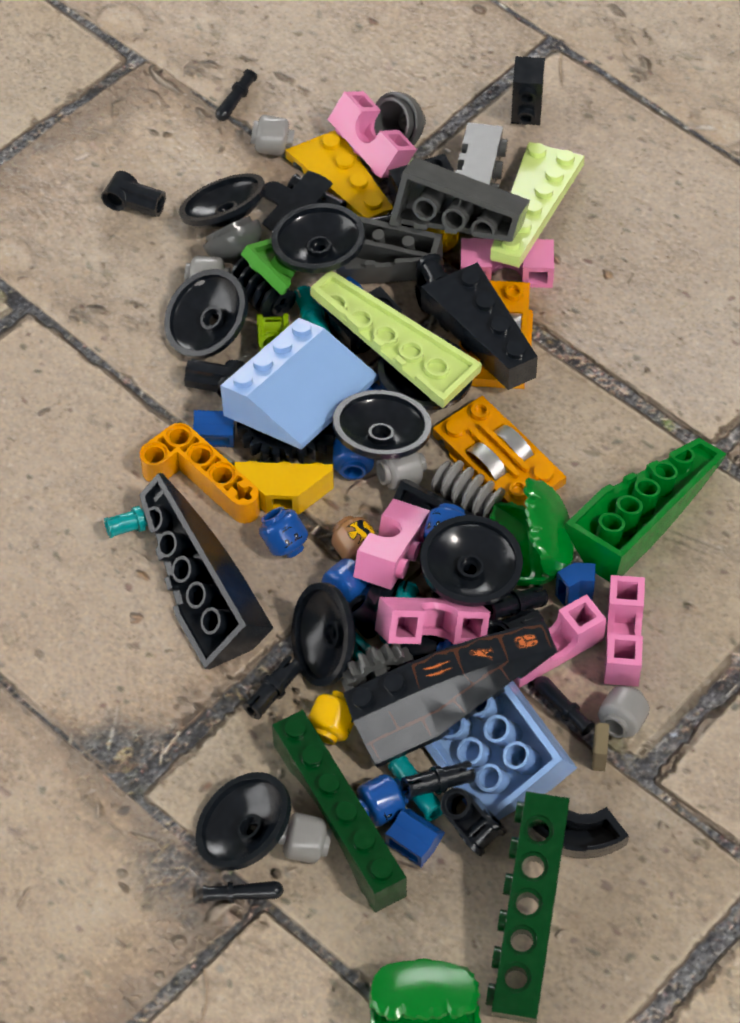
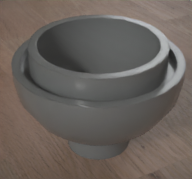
(400, 113)
(232, 239)

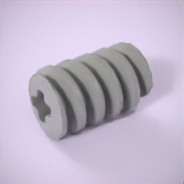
(464, 490)

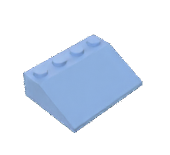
(295, 384)
(508, 752)

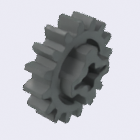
(374, 664)

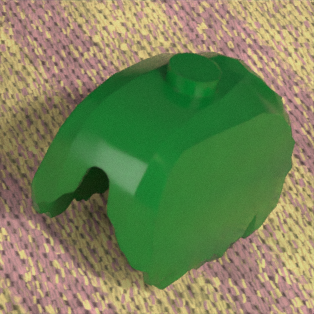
(538, 531)
(424, 993)

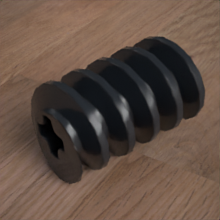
(261, 292)

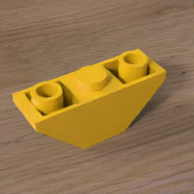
(288, 483)

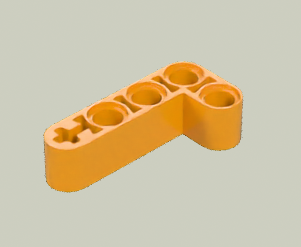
(183, 450)

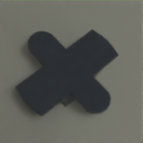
(307, 191)

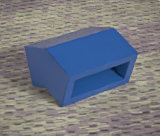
(215, 428)
(575, 582)
(413, 837)

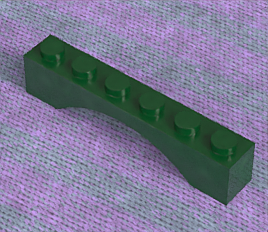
(360, 841)

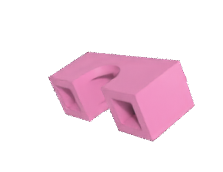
(355, 121)
(536, 267)
(387, 555)
(407, 619)
(624, 630)
(574, 631)

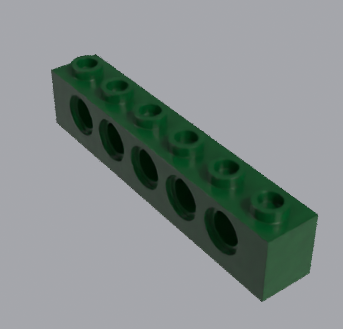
(524, 1002)

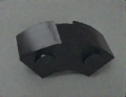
(588, 834)

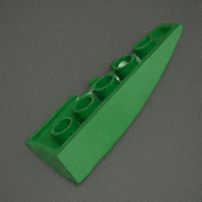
(631, 516)

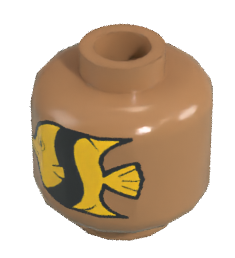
(349, 535)

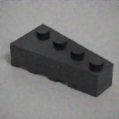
(479, 319)

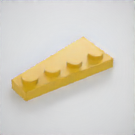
(336, 160)

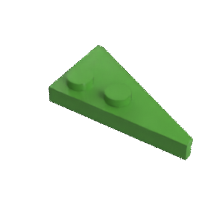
(263, 261)

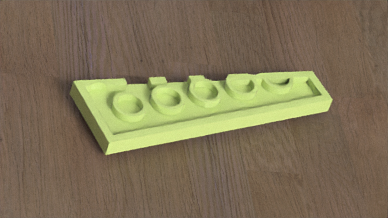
(544, 180)
(413, 350)

